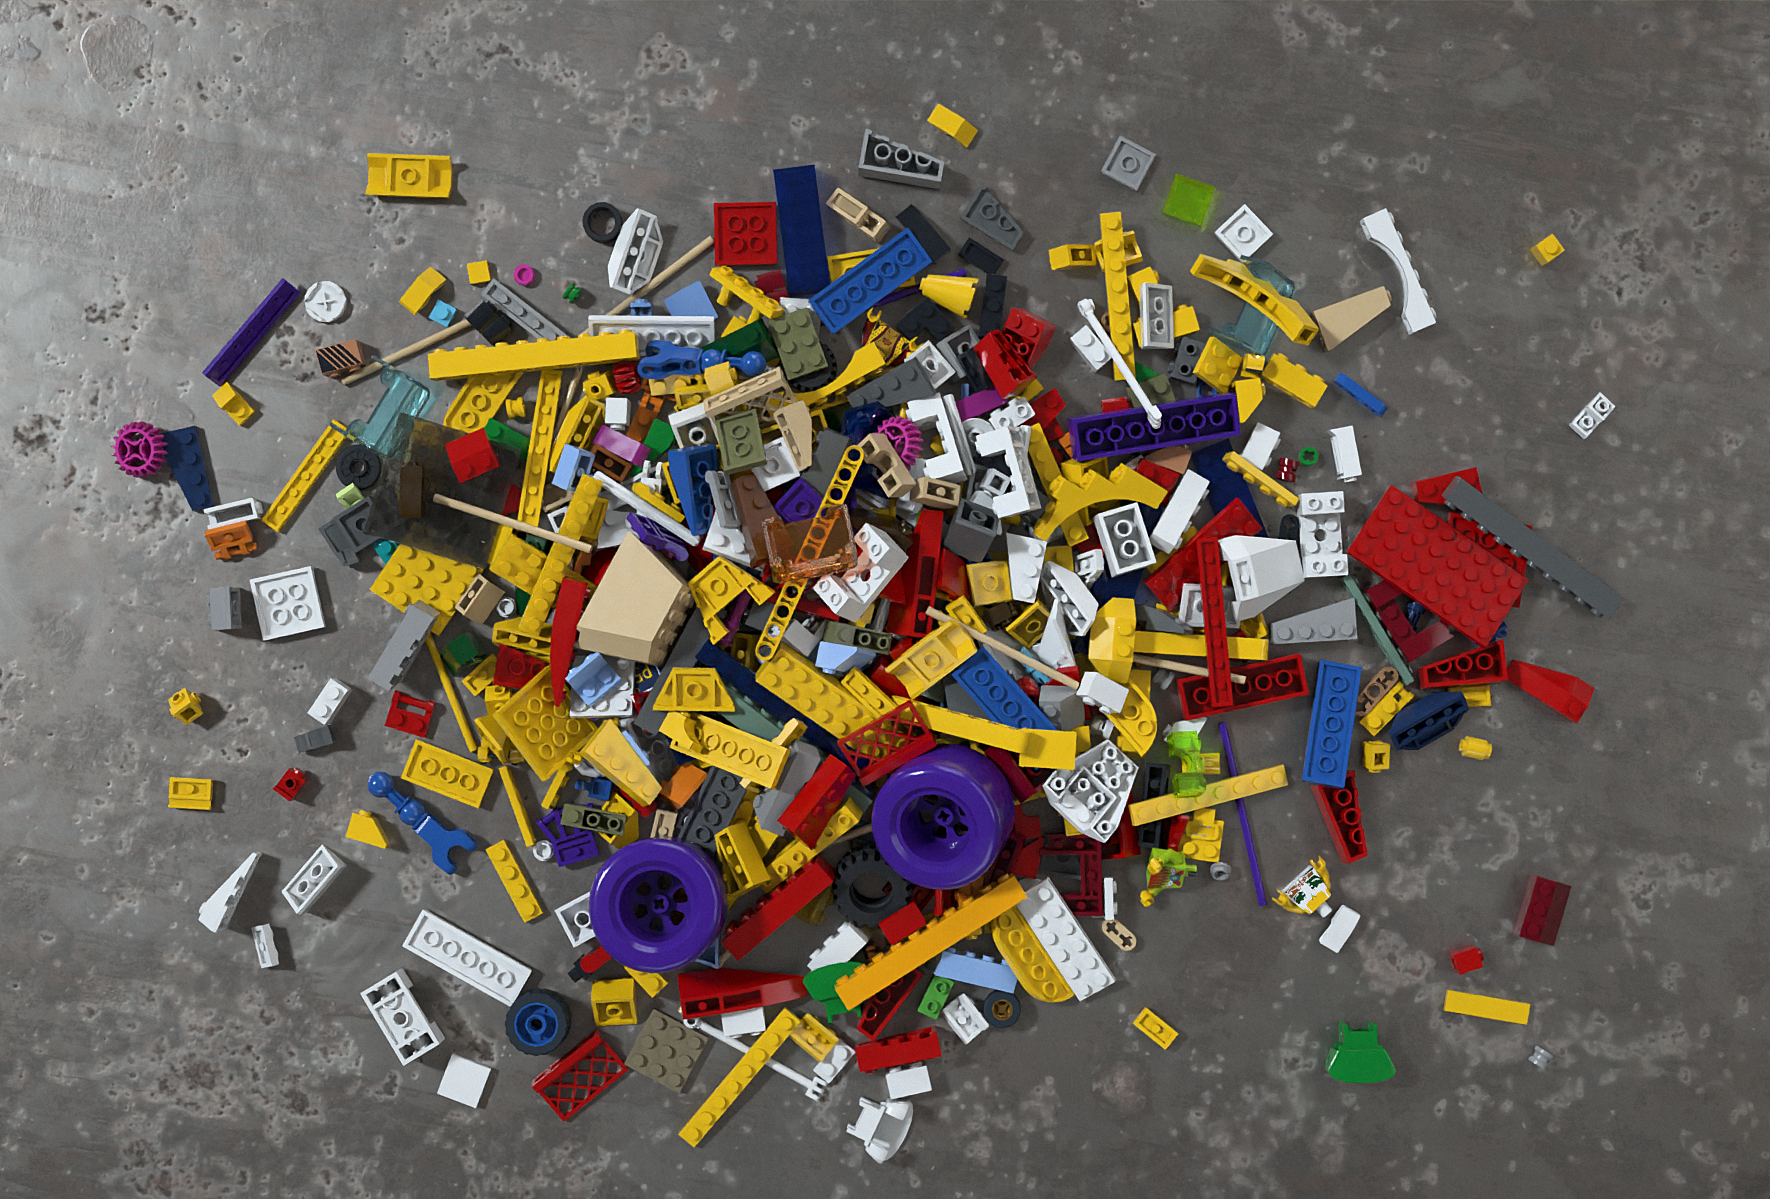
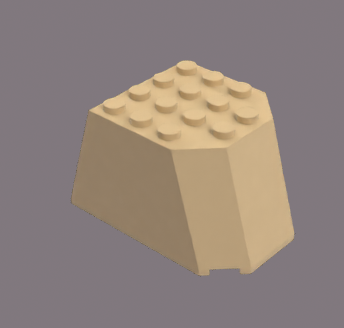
(637, 606)

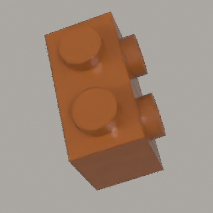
(609, 464)

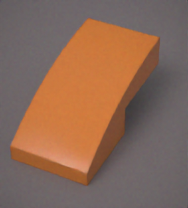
(582, 558)

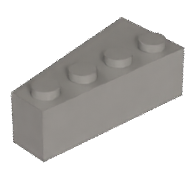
(898, 162)
(1325, 623)
(404, 645)
(797, 771)

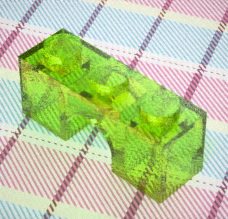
(1187, 746)

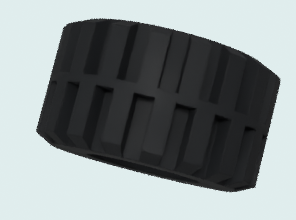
(825, 378)

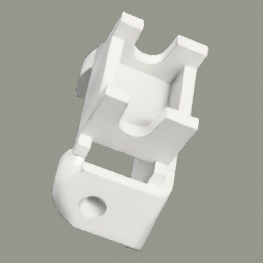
(882, 1126)

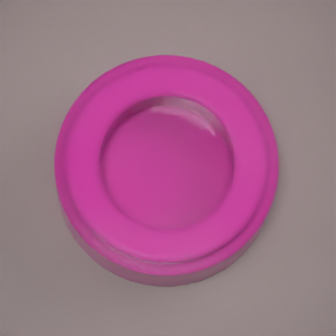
(524, 275)

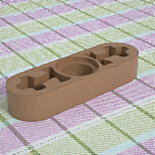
(1380, 676)

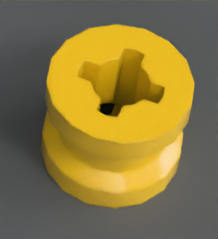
(515, 408)

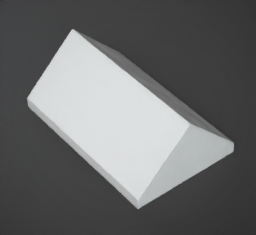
(1156, 316)
(313, 879)
(576, 920)

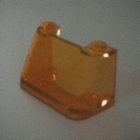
(810, 545)

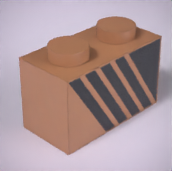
(340, 358)

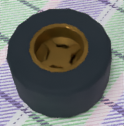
(1001, 1015)

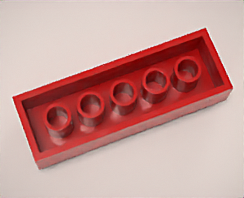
(1264, 683)
(777, 907)

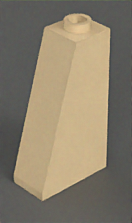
(1346, 317)

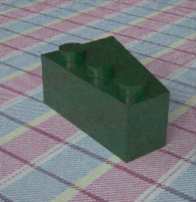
(463, 652)

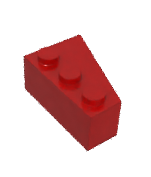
(1430, 490)

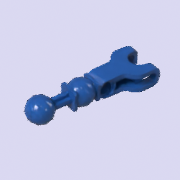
(678, 361)
(424, 824)

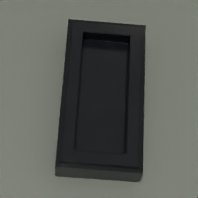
(980, 257)

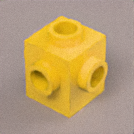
(599, 385)
(496, 697)
(185, 706)

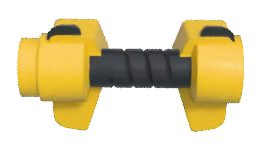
(485, 754)

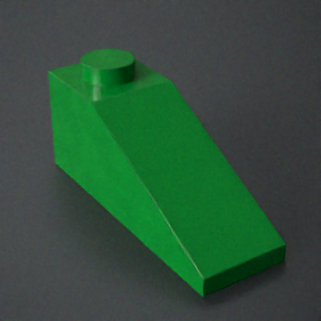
(503, 434)
(660, 440)

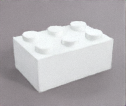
(693, 427)
(1124, 539)

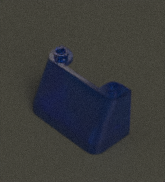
(857, 425)

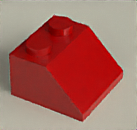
(472, 455)

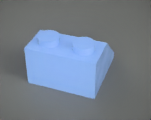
(840, 659)

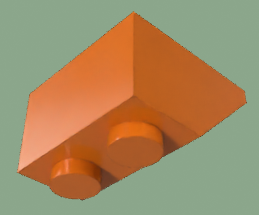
(681, 785)

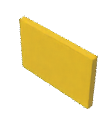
(1050, 749)

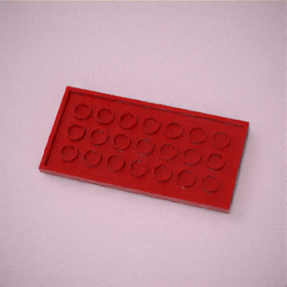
(1437, 566)

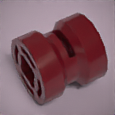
(1287, 470)

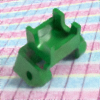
(821, 987)
(1358, 1056)

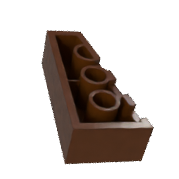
(753, 508)

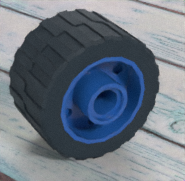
(536, 1038)

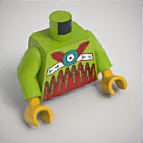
(1165, 871)

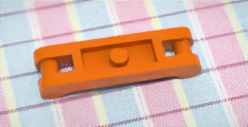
(644, 418)

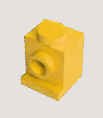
(1375, 755)

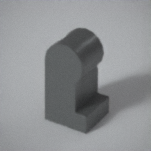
(315, 739)

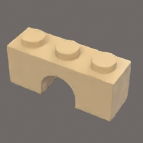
(879, 451)

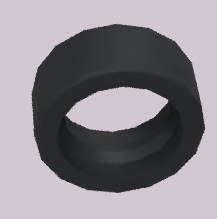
(602, 206)

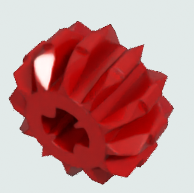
(627, 377)

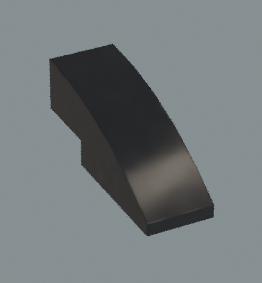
(924, 233)

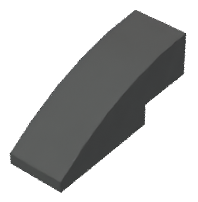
(1160, 620)

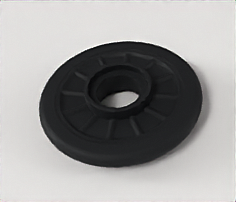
(345, 464)

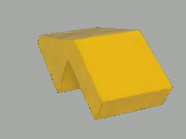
(952, 124)
(421, 290)

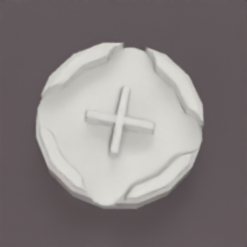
(325, 301)

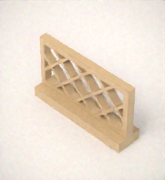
(746, 393)

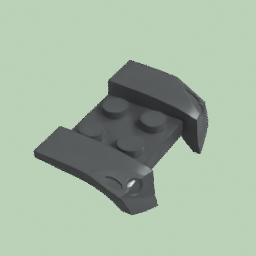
(346, 531)

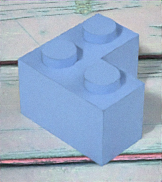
(571, 466)

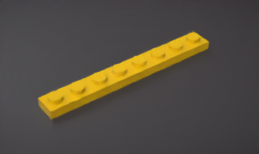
(1117, 290)
(540, 447)
(560, 555)
(1215, 793)
(739, 1077)

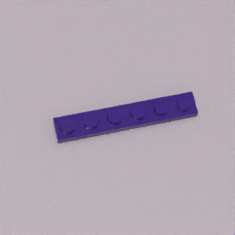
(251, 332)

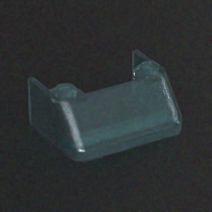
(1253, 329)
(402, 395)

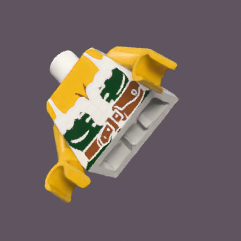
(1307, 891)

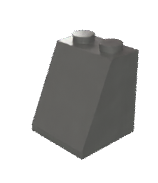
(971, 531)

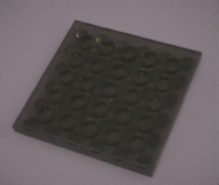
(444, 529)

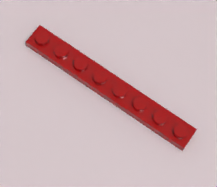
(1214, 622)

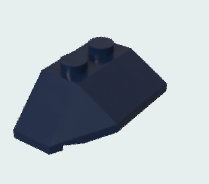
(1427, 720)

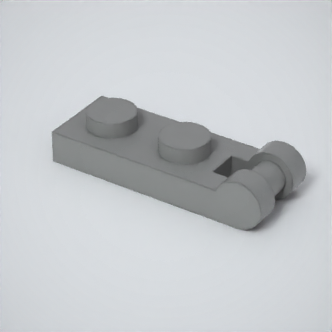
(723, 498)

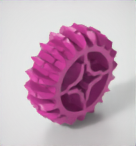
(905, 445)
(128, 449)

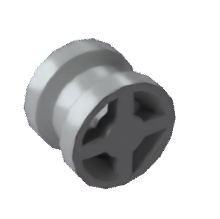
(1162, 677)
(1541, 1057)

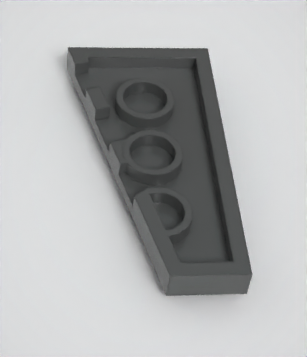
(895, 387)

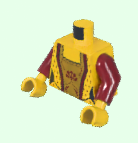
(888, 341)

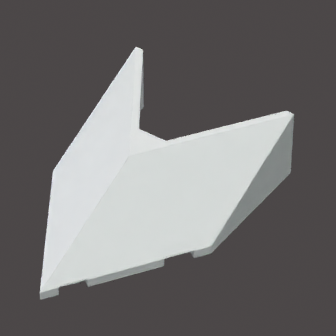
(1052, 651)

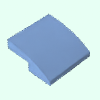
(691, 302)

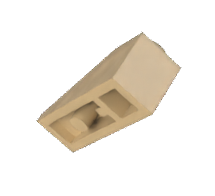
(797, 432)

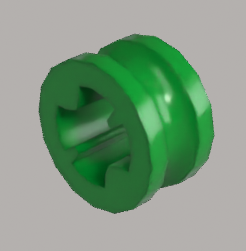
(572, 293)
(1309, 450)

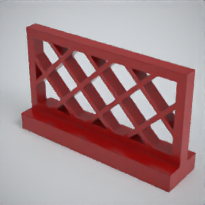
(804, 605)
(900, 754)
(565, 1065)

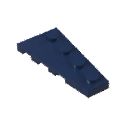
(188, 466)

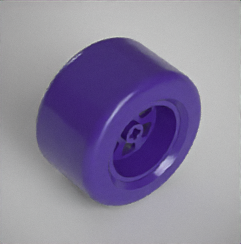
(912, 844)
(630, 938)

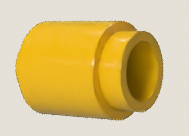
(1475, 748)

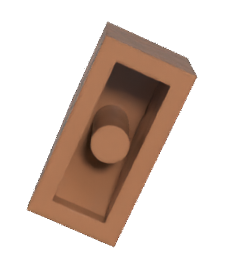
(1172, 458)

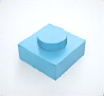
(443, 313)

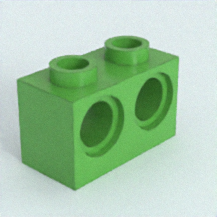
(935, 996)

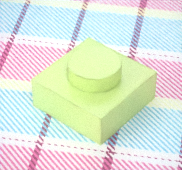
(350, 496)

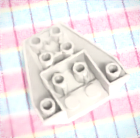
(1260, 571)
(1093, 792)

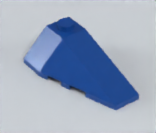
(688, 474)

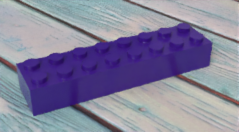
(1130, 431)

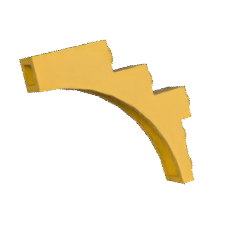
(1259, 293)
(1095, 488)

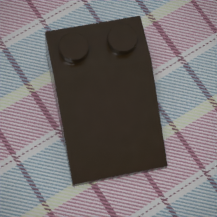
(898, 530)

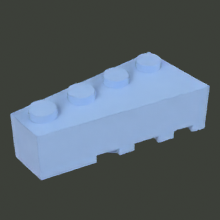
(973, 969)

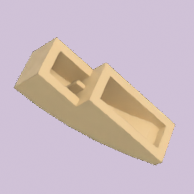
(858, 215)

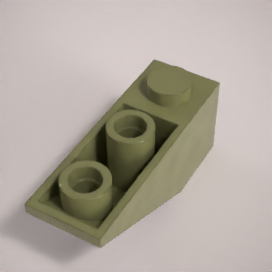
(857, 637)
(593, 819)

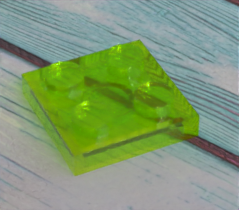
(1188, 200)

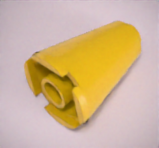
(950, 292)

